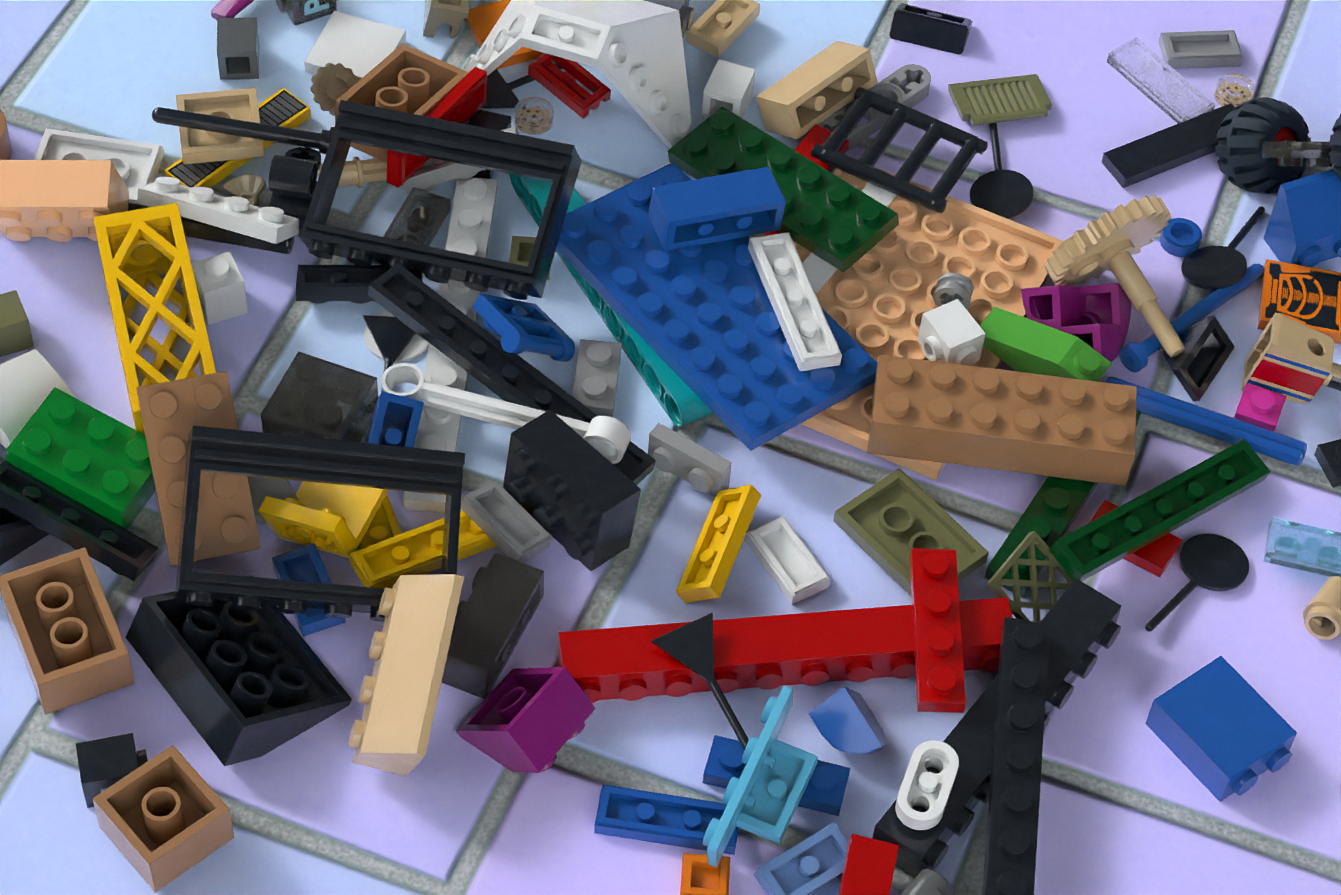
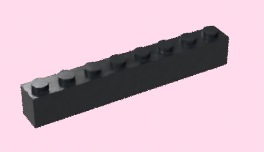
(1078, 628)

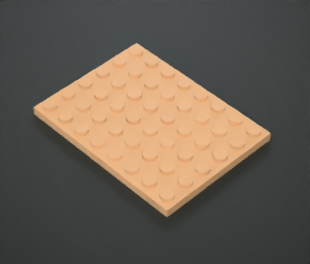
(896, 281)

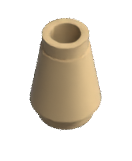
(1323, 612)

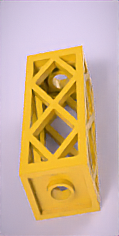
(163, 254)

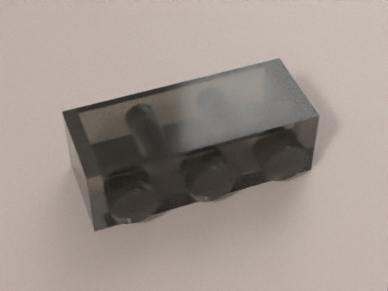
(491, 623)

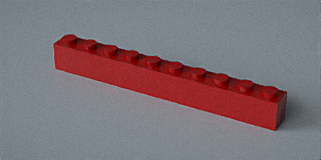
(773, 651)

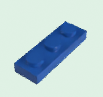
(823, 791)

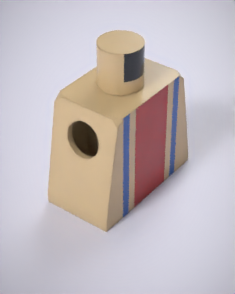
(1292, 360)

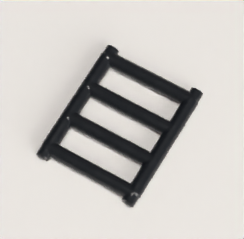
(899, 183)

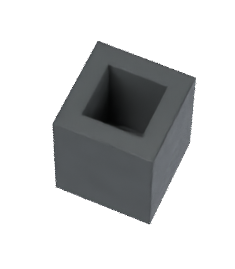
(238, 48)

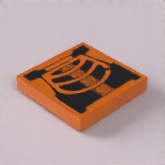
(1303, 295)

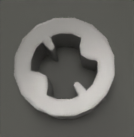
(953, 287)

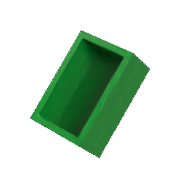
(86, 457)

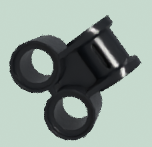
(294, 181)

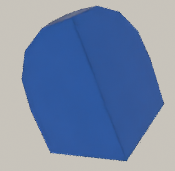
(849, 723)

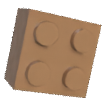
(164, 818)

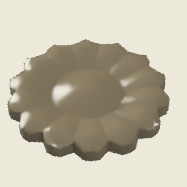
(330, 84)

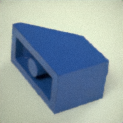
(394, 421)

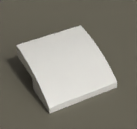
(23, 388)

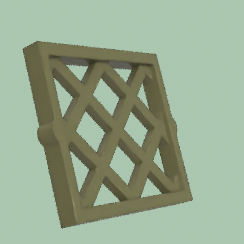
(1013, 562)

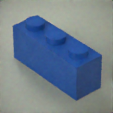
(716, 208)

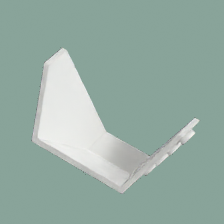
(628, 40)

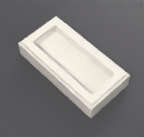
(787, 560)

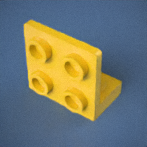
(325, 515)

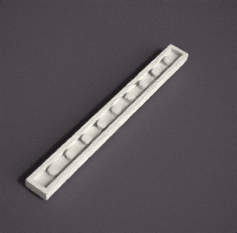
(467, 234)

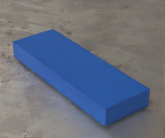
(657, 817)

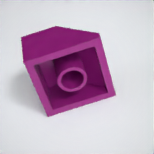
(528, 718)

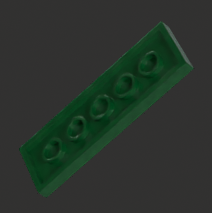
(819, 208)

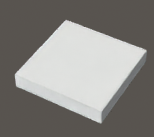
(354, 44)

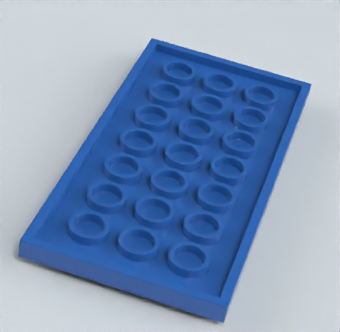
(706, 315)

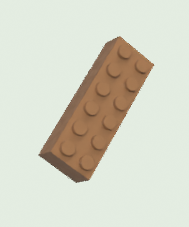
(1003, 420)

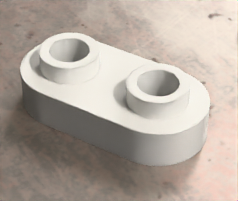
(925, 787)

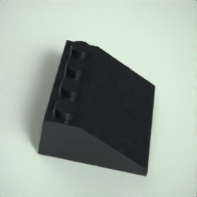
(235, 673)

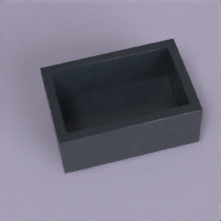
(571, 490)

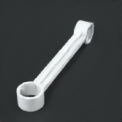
(603, 432)

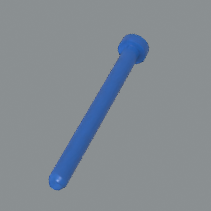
(1135, 355)

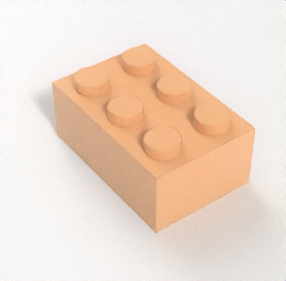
(58, 197)

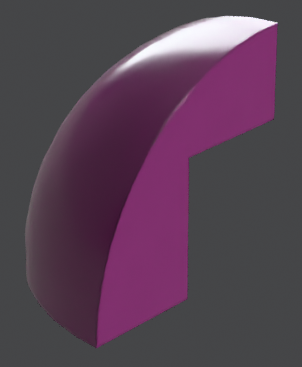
(1092, 313)

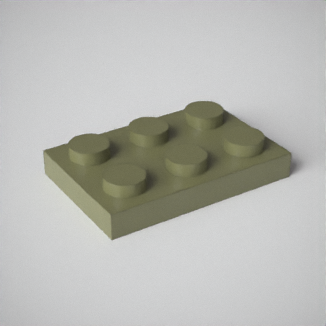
(900, 517)

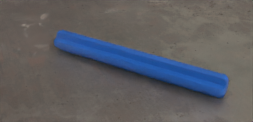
(1217, 424)

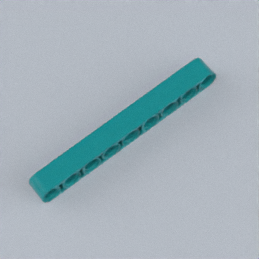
(668, 388)

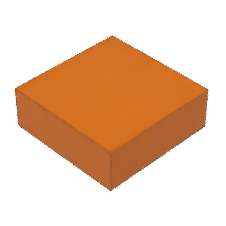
(702, 878)

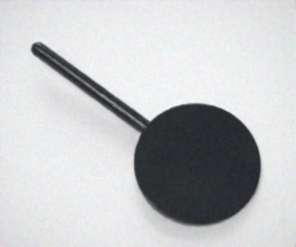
(1001, 191)
(1219, 265)
(1208, 563)

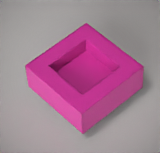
(1260, 406)

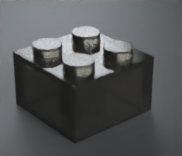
(321, 401)

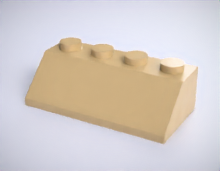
(406, 672)

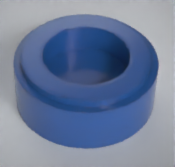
(1180, 237)

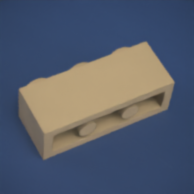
(816, 89)

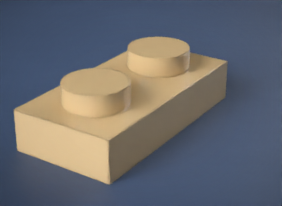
(722, 25)

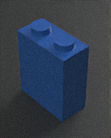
(1221, 729)

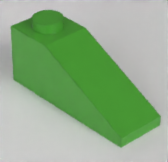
(1040, 348)

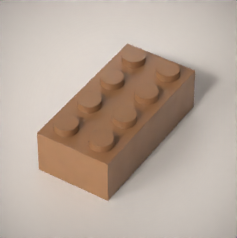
(225, 505)

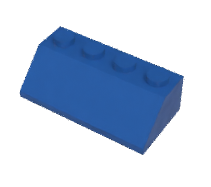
(1306, 220)

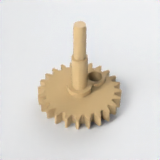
(1109, 246)

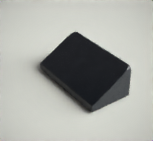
(930, 28)

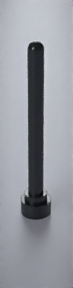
(244, 128)

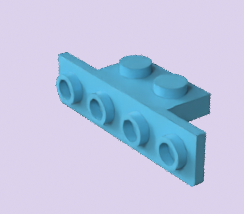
(769, 784)

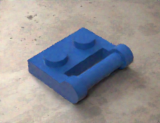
(524, 327)

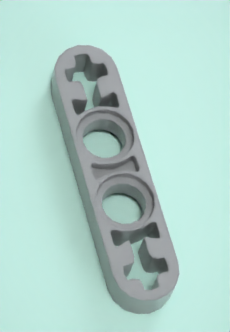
(890, 87)

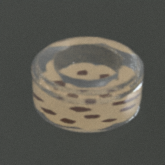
(1234, 89)
(533, 115)

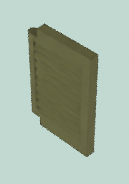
(1000, 99)

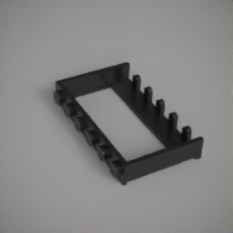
(455, 144)
(309, 461)

